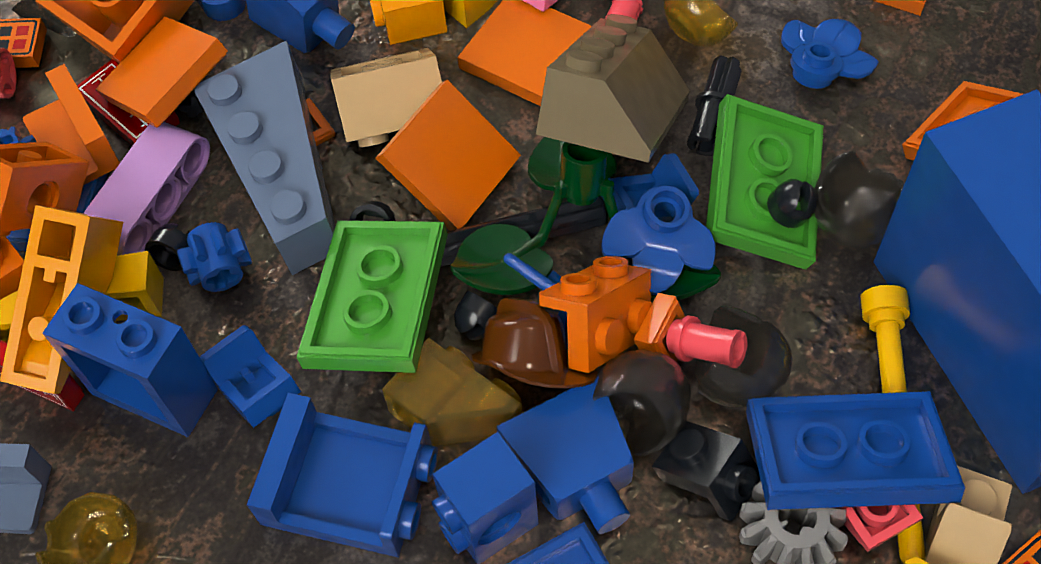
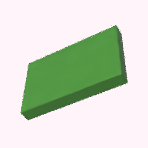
(751, 158)
(374, 297)

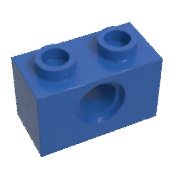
(485, 499)

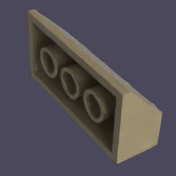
(612, 91)

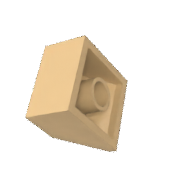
(383, 93)

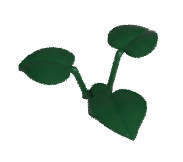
(579, 177)

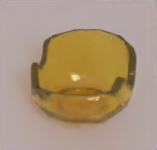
(698, 21)
(91, 531)

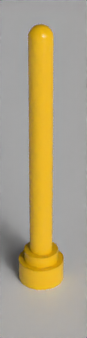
(886, 311)

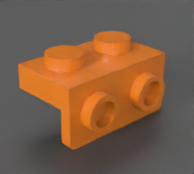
(602, 309)

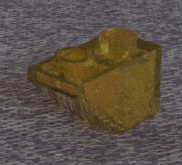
(450, 397)

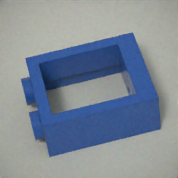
(134, 364)

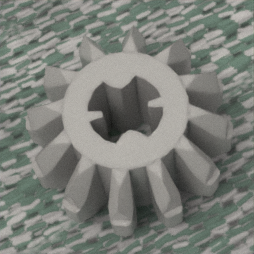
(813, 545)

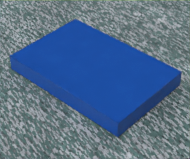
(852, 451)

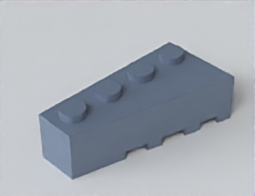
(271, 143)

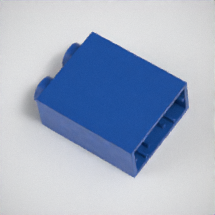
(972, 269)

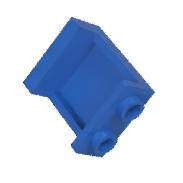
(342, 478)

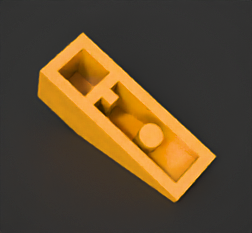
(60, 253)

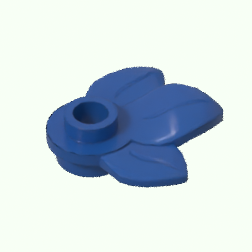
(826, 52)
(660, 244)

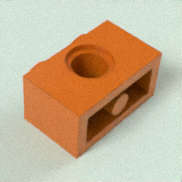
(37, 176)

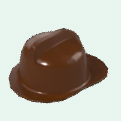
(529, 346)

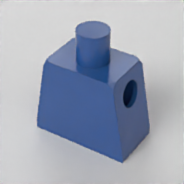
(302, 22)
(574, 456)

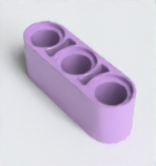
(151, 183)

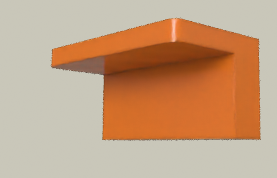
(72, 126)

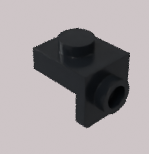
(710, 466)

